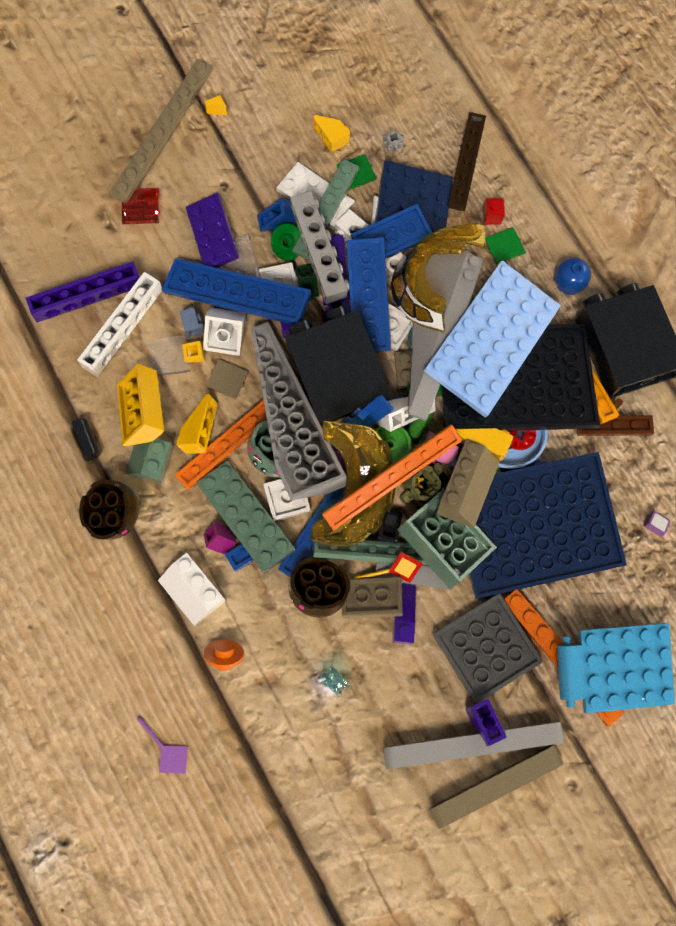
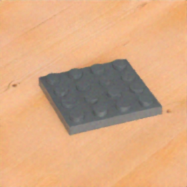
(487, 648)

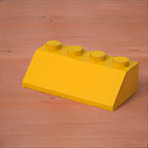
(139, 406)

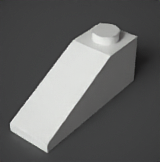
(399, 415)

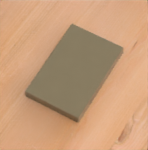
(374, 598)

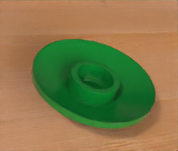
(291, 235)

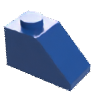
(275, 215)

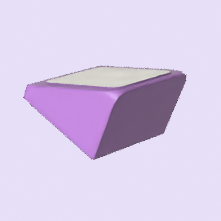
(657, 524)

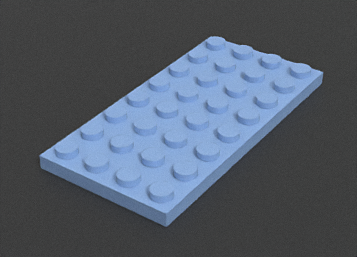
(492, 339)

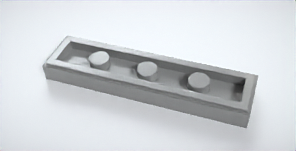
(424, 577)

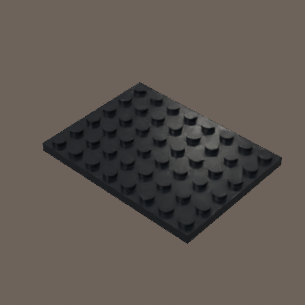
(547, 393)

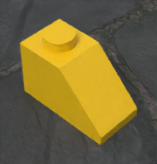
(331, 132)

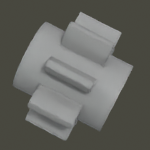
(393, 141)

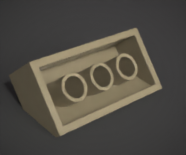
(468, 484)

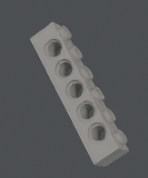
(307, 204)

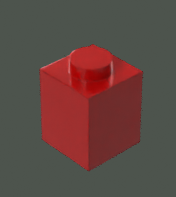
(493, 211)

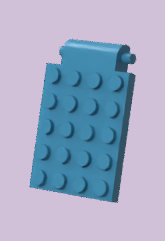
(617, 668)

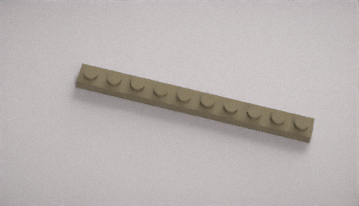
(161, 131)

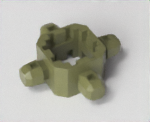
(433, 484)

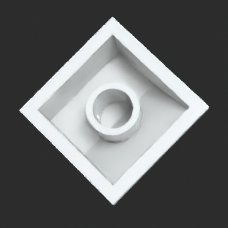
(224, 331)

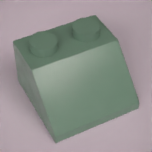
(150, 460)

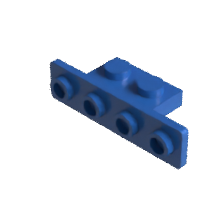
(370, 413)

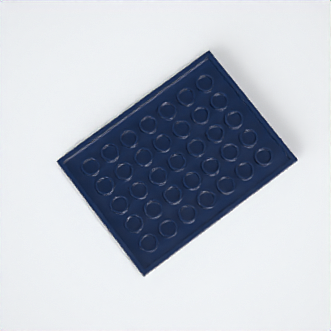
(547, 526)

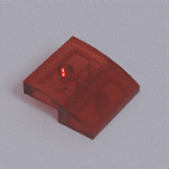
(142, 207)

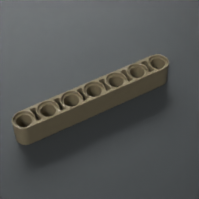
(495, 786)

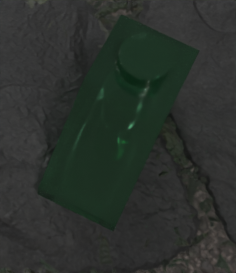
(307, 279)

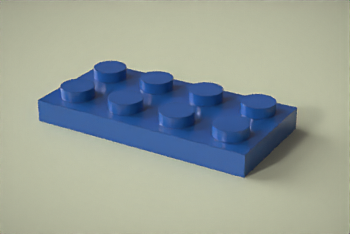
(400, 230)

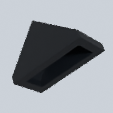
(388, 531)

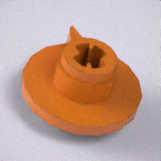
(223, 654)

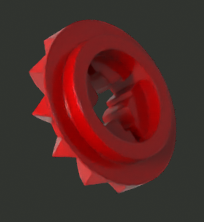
(528, 439)

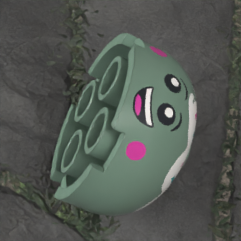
(260, 450)

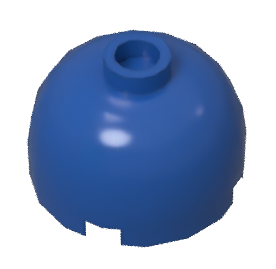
(572, 275)

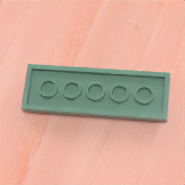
(246, 517)

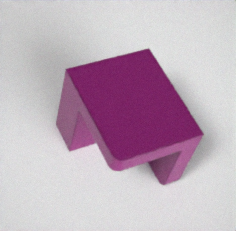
(219, 538)

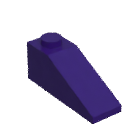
(405, 625)

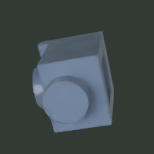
(191, 322)

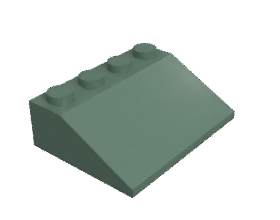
(444, 544)

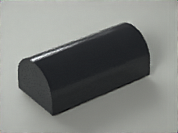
(86, 439)

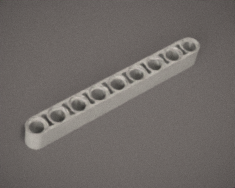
(471, 745)

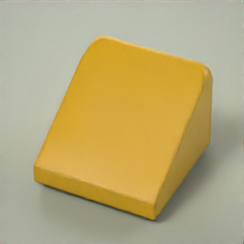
(215, 106)
(193, 352)

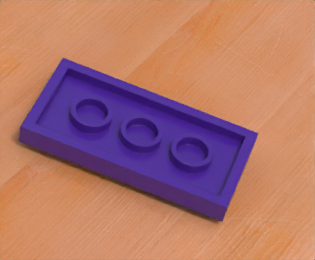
(212, 231)

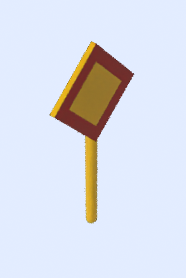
(403, 566)

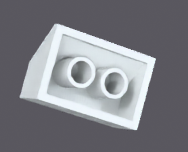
(191, 589)

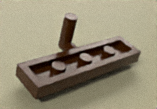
(622, 425)

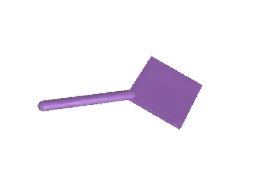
(172, 758)

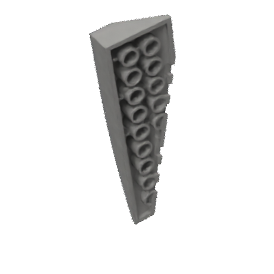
(454, 279)
(297, 441)

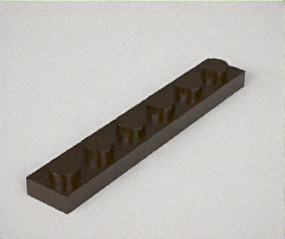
(466, 161)

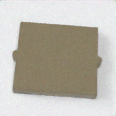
(227, 379)

